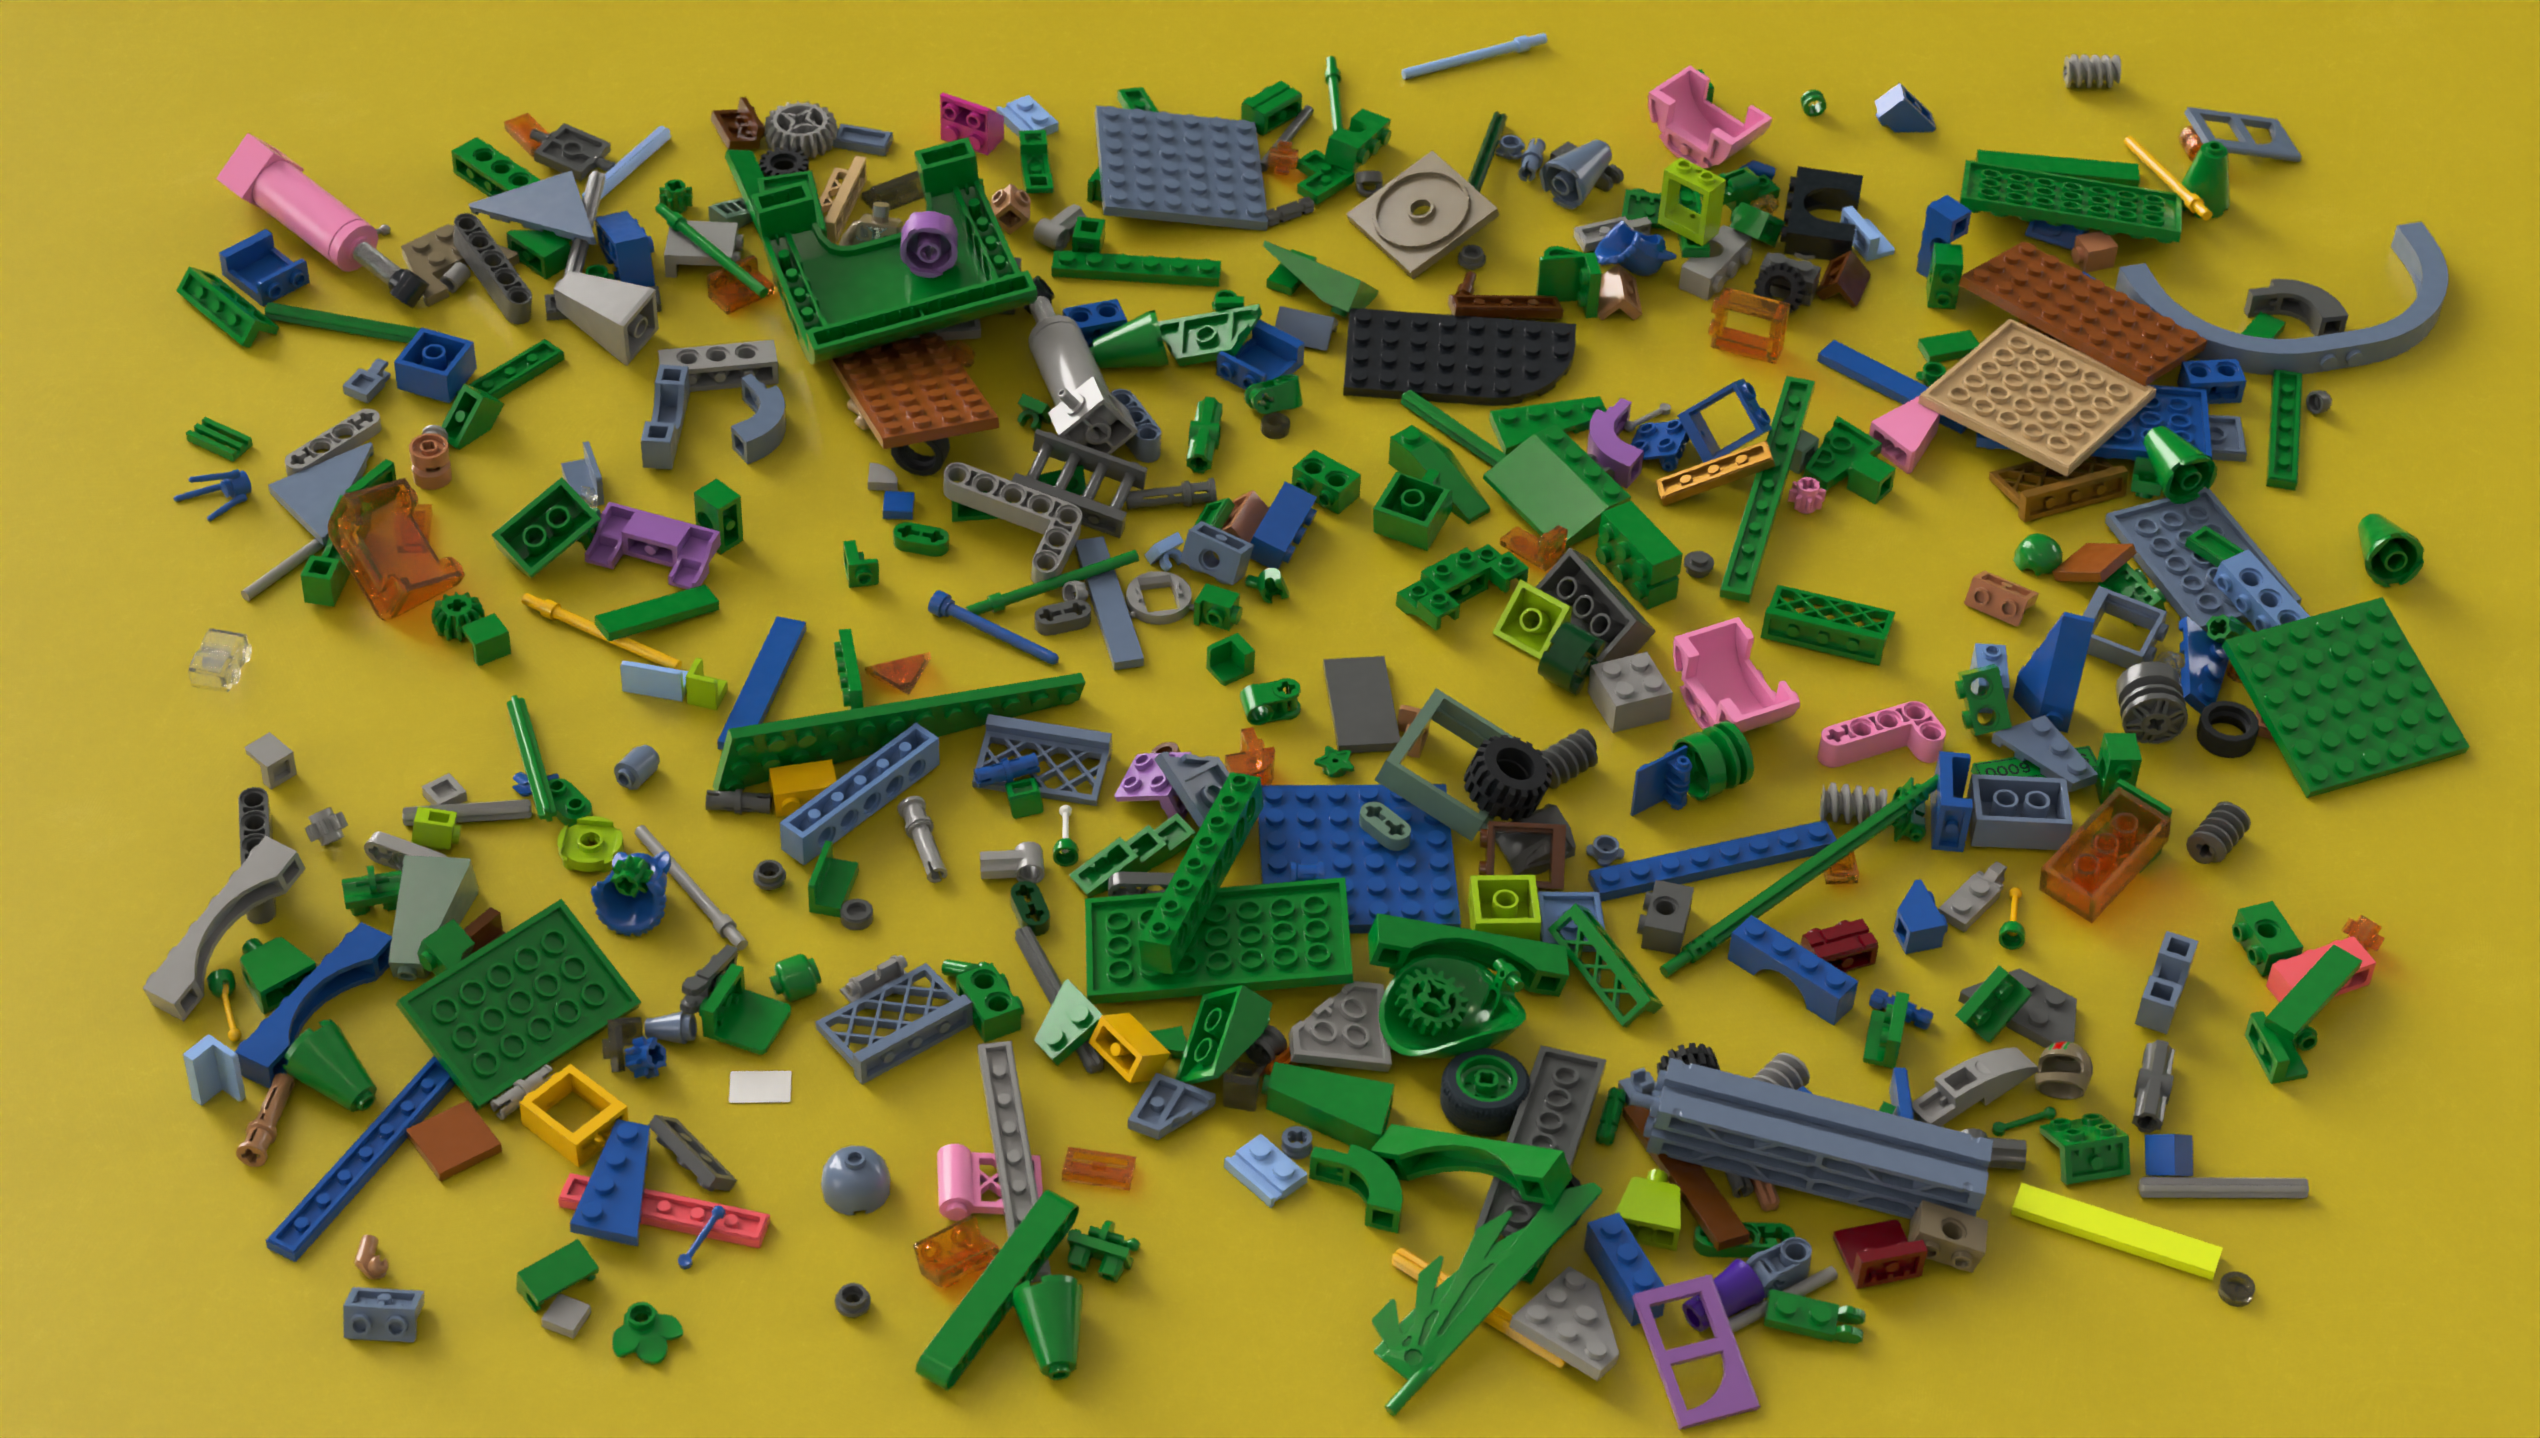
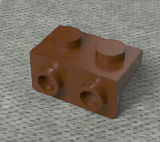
(740, 127)

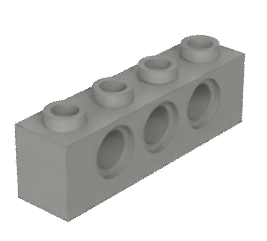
(724, 364)

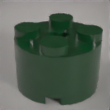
(1570, 657)

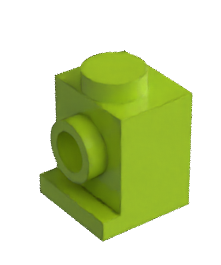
(435, 828)

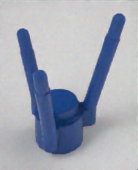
(235, 484)

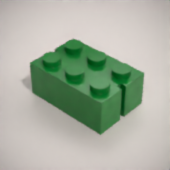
(1639, 555)

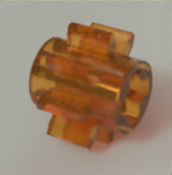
(1283, 157)
(2365, 932)

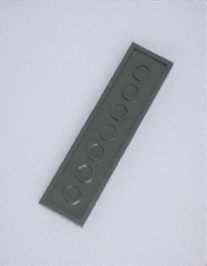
(1550, 1118)

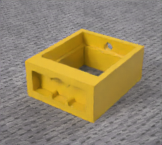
(589, 1138)

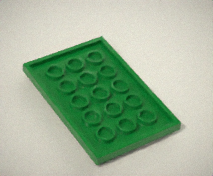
(518, 1004)

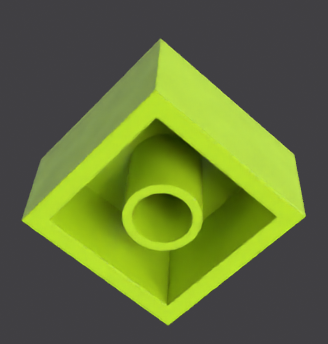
(1505, 905)

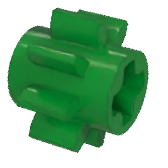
(676, 196)
(631, 876)

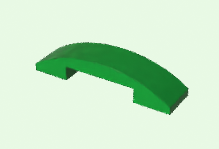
(1035, 162)

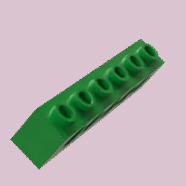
(489, 169)

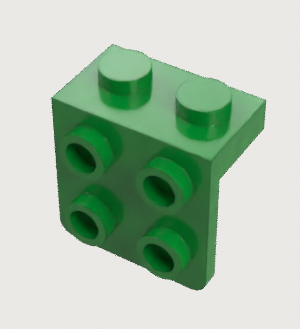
(741, 1015)

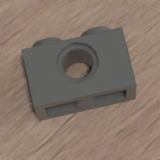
(1666, 917)

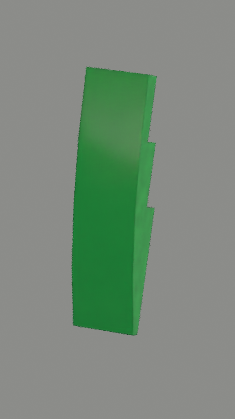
(1137, 854)

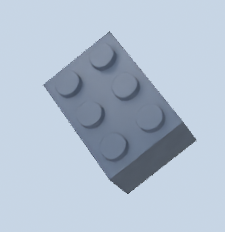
(2019, 812)

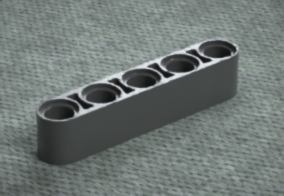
(492, 268)
(254, 825)

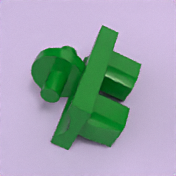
(371, 890)
(1100, 1245)

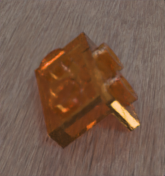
(954, 1252)

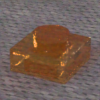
(1843, 872)

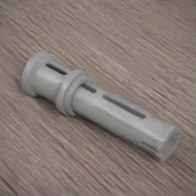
(920, 828)

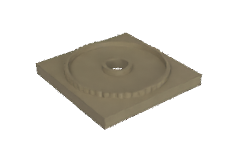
(1422, 240)

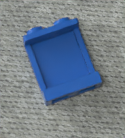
(262, 269)
(1262, 358)
(1948, 808)

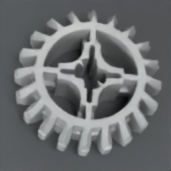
(801, 127)

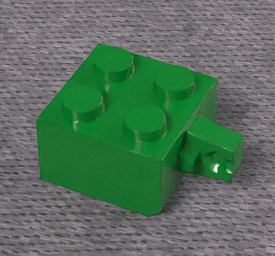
(1413, 509)

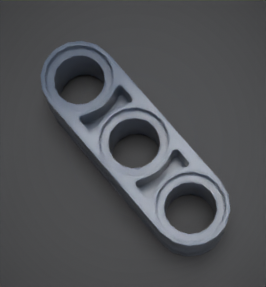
(1147, 442)

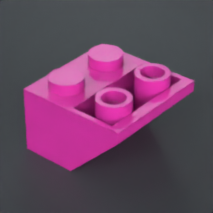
(966, 119)

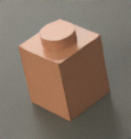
(2094, 251)

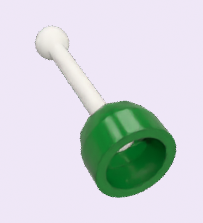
(1069, 848)

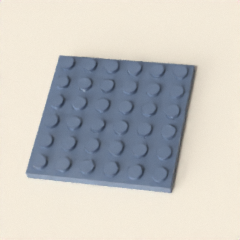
(1180, 168)

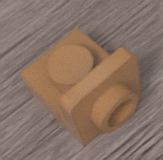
(1405, 718)

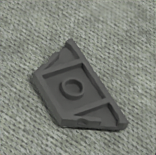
(2047, 1014)

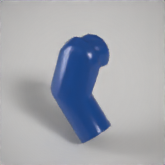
(1760, 168)

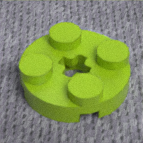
(590, 858)

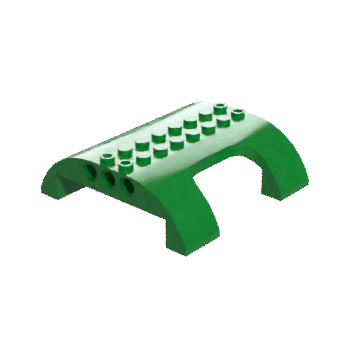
(864, 292)

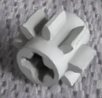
(326, 826)

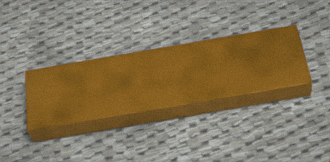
(1715, 473)

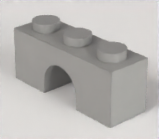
(1708, 275)

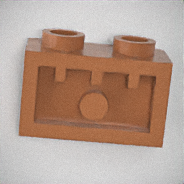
(2000, 597)

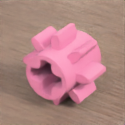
(1806, 495)

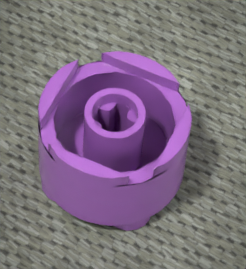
(929, 243)

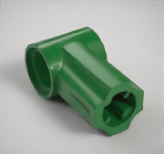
(2225, 627)

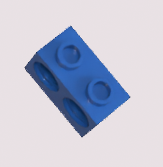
(1097, 318)
(2220, 378)

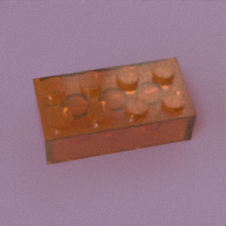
(2105, 854)

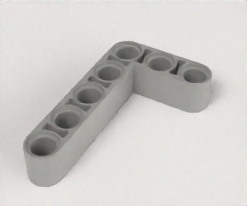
(1021, 513)

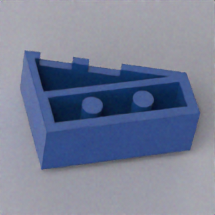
(627, 247)

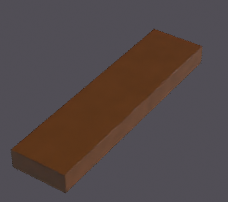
(1506, 306)

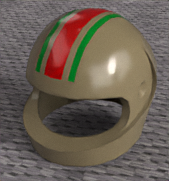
(2064, 1071)

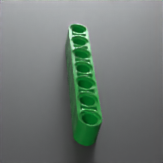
(991, 1295)

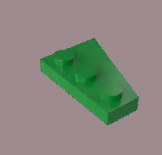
(1840, 448)

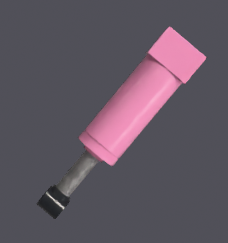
(281, 189)

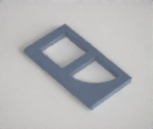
(2280, 147)

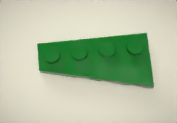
(848, 670)

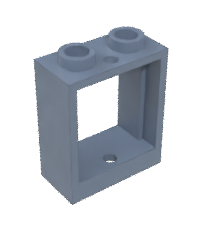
(2129, 610)

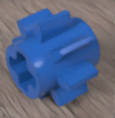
(645, 1057)

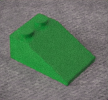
(1222, 1032)

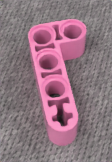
(1882, 731)

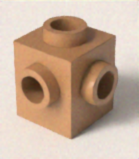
(1011, 208)

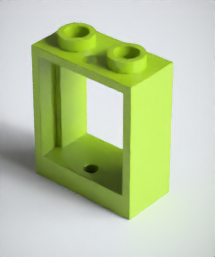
(1683, 220)

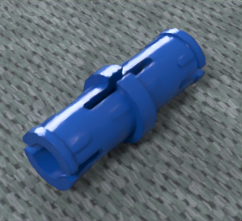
(1006, 770)

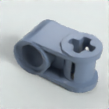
(1782, 1264)

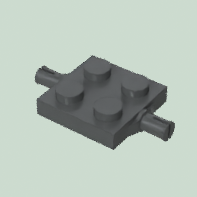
(571, 150)

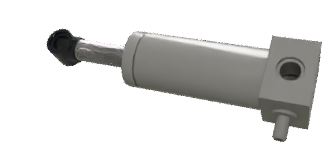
(1082, 401)

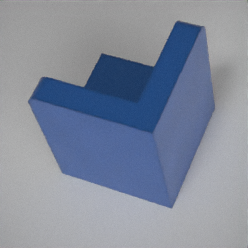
(2169, 1155)

